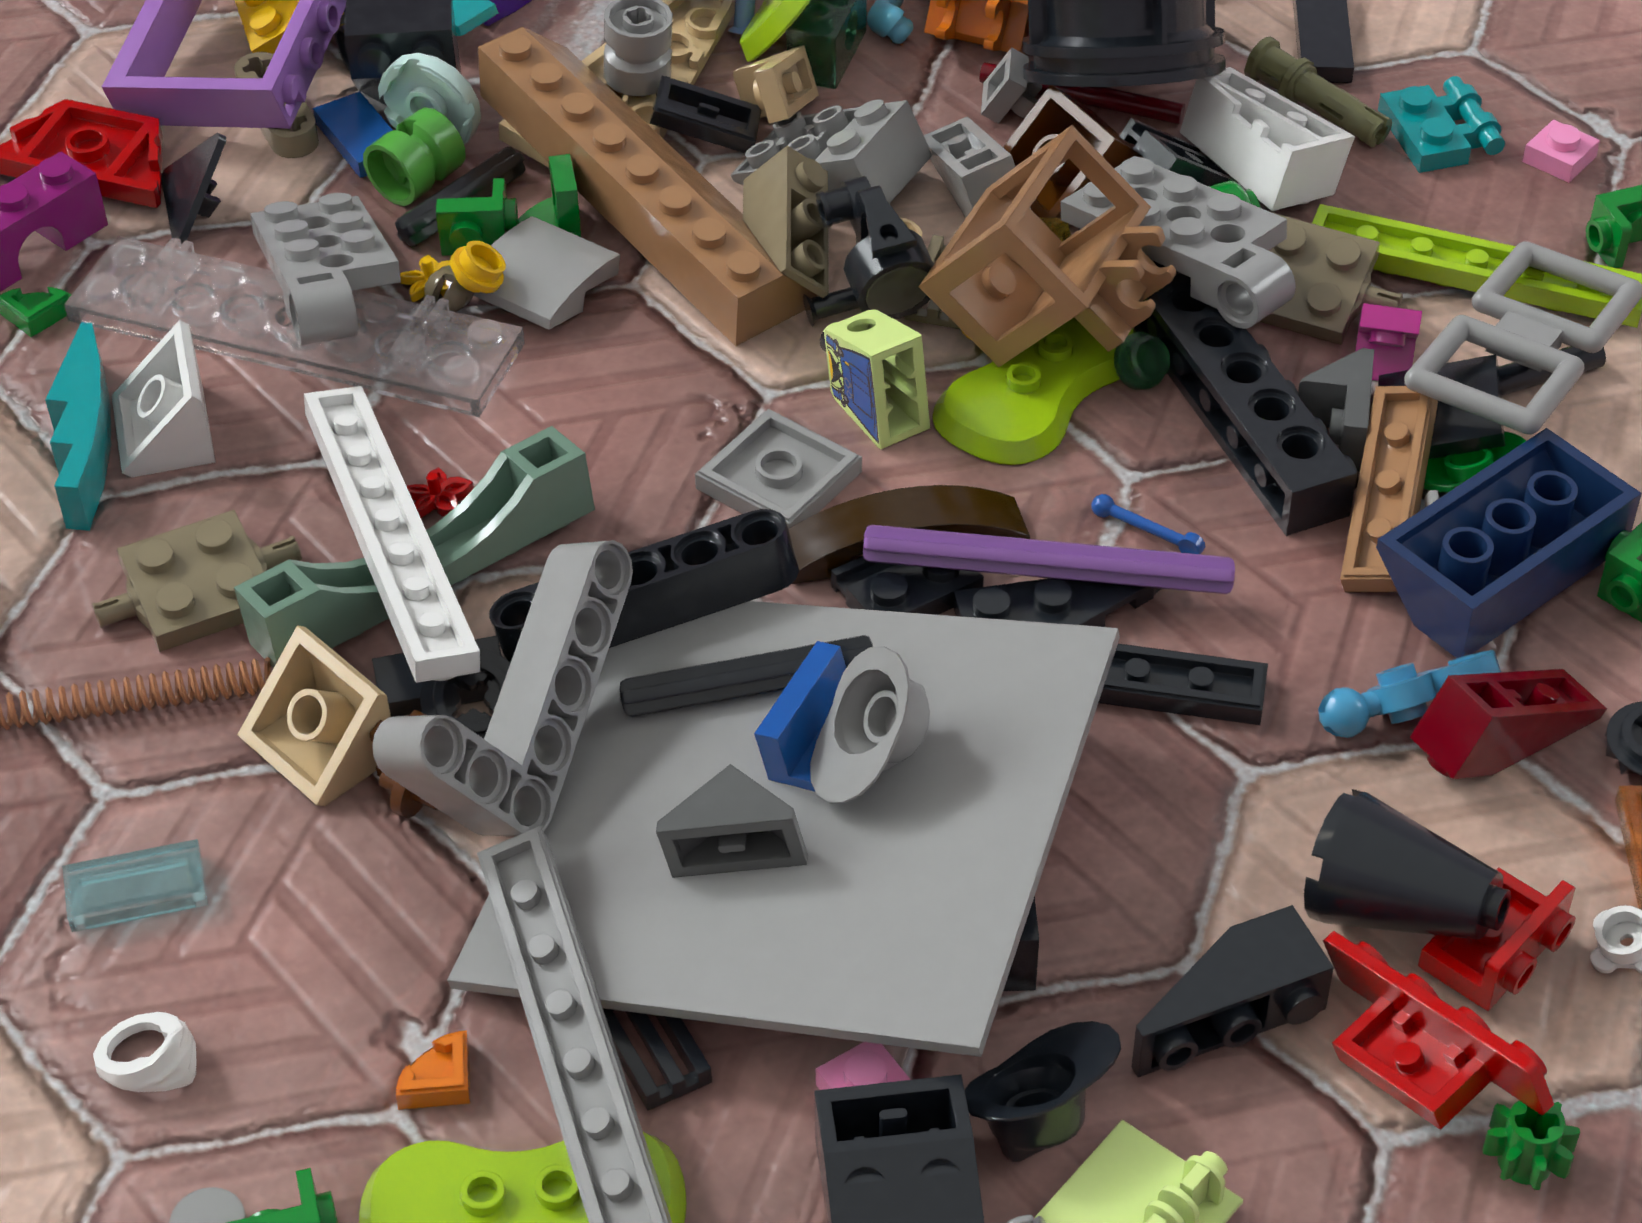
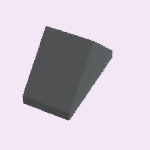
(730, 828)

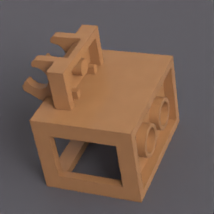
(1016, 281)

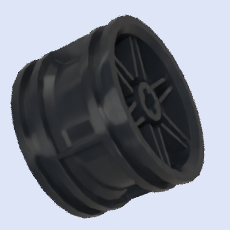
(1121, 42)

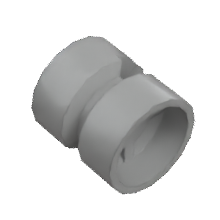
(637, 45)

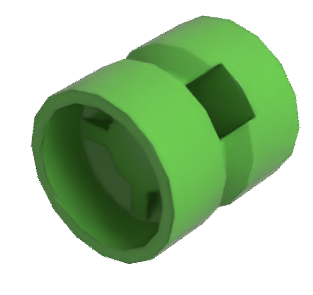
(414, 156)

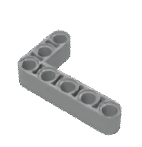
(520, 766)

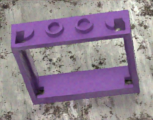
(139, 71)

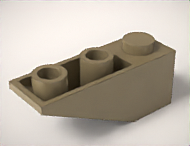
(785, 216)

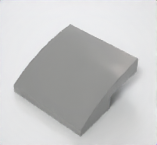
(548, 272)

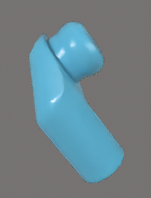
(888, 19)

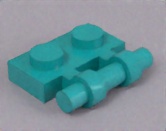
(1427, 125)

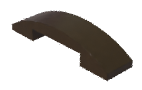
(839, 531)

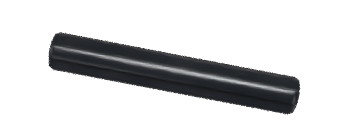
(723, 678)

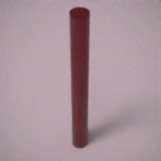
(1115, 100)

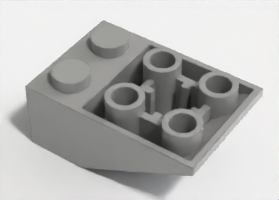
(850, 143)

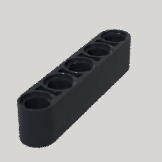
(683, 578)

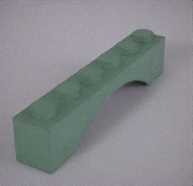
(520, 499)

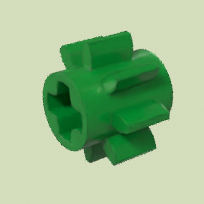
(1530, 1143)

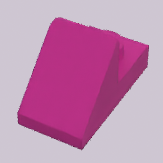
(1392, 336)

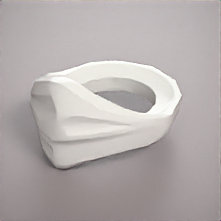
(166, 1069)

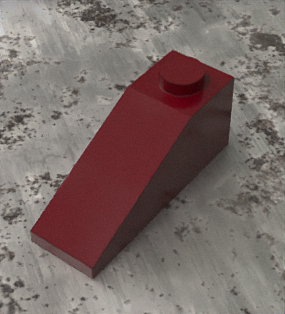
(1501, 718)

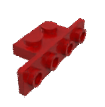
(1422, 1046)

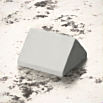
(163, 410)

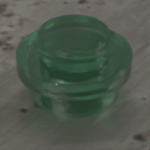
(1141, 361)

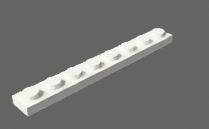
(392, 536)

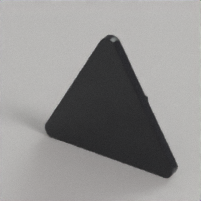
(189, 186)

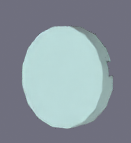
(429, 82)

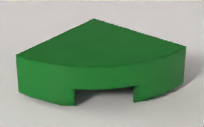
(33, 310)

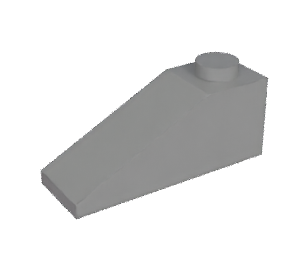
(967, 160)

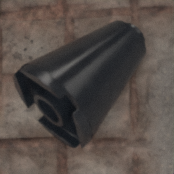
(1399, 875)

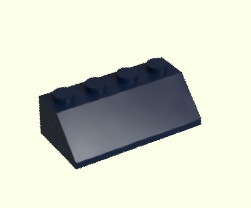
(1506, 541)

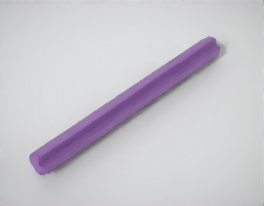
(1049, 559)

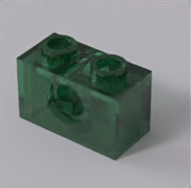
(830, 35)

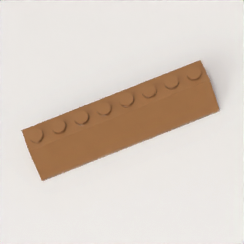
(638, 183)

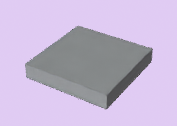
(779, 469)

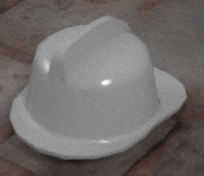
(870, 727)

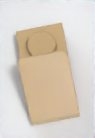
(778, 84)

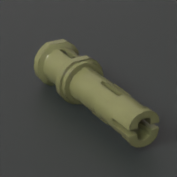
(1300, 83)

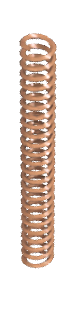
(154, 695)

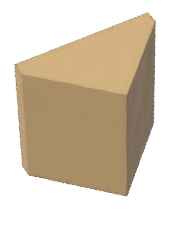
(316, 719)

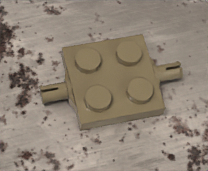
(1330, 280)
(187, 578)

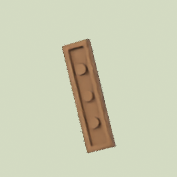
(1388, 482)

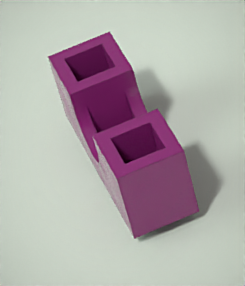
(53, 199)

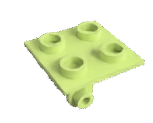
(1143, 1182)

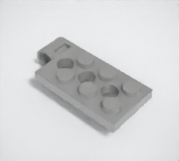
(1207, 237)
(320, 258)

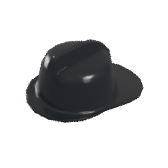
(1041, 1089)

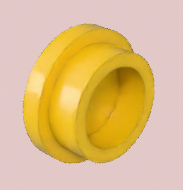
(478, 267)

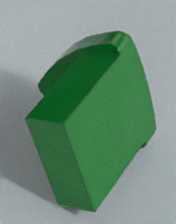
(563, 206)

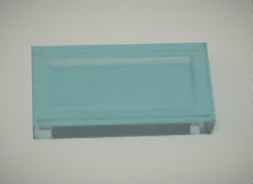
(134, 885)

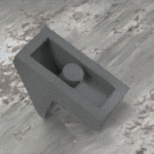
(1342, 400)

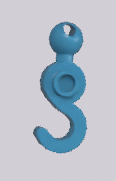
(1399, 693)

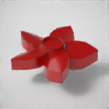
(440, 493)

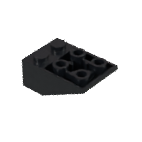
(898, 1153)

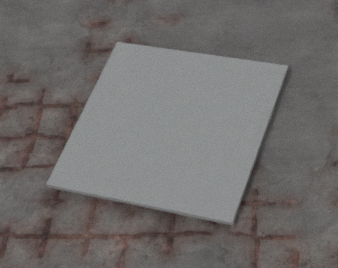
(905, 891)

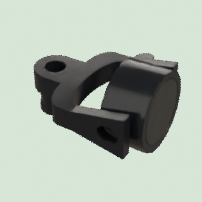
(882, 265)

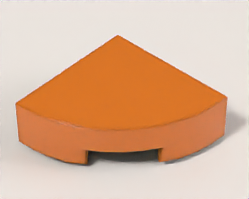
(437, 1075)

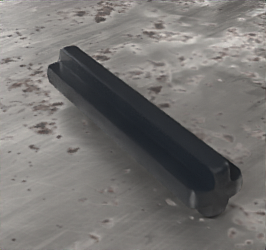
(478, 182)

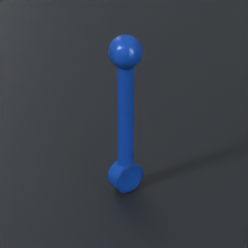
(1189, 543)

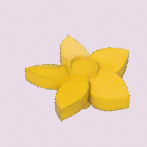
(418, 278)

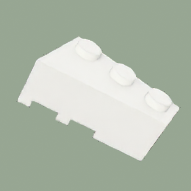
(1265, 140)

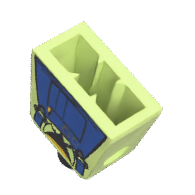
(878, 375)

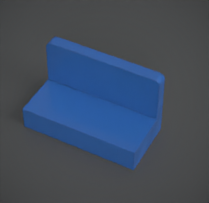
(797, 717)

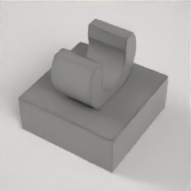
(1008, 89)

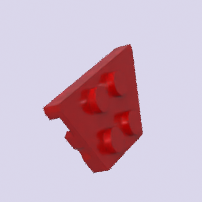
(111, 142)

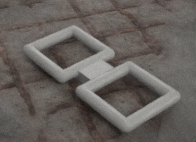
(1525, 337)

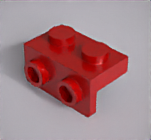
(1505, 957)

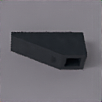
(1242, 986)

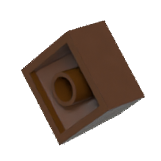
(1045, 121)

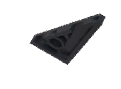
(1050, 601)

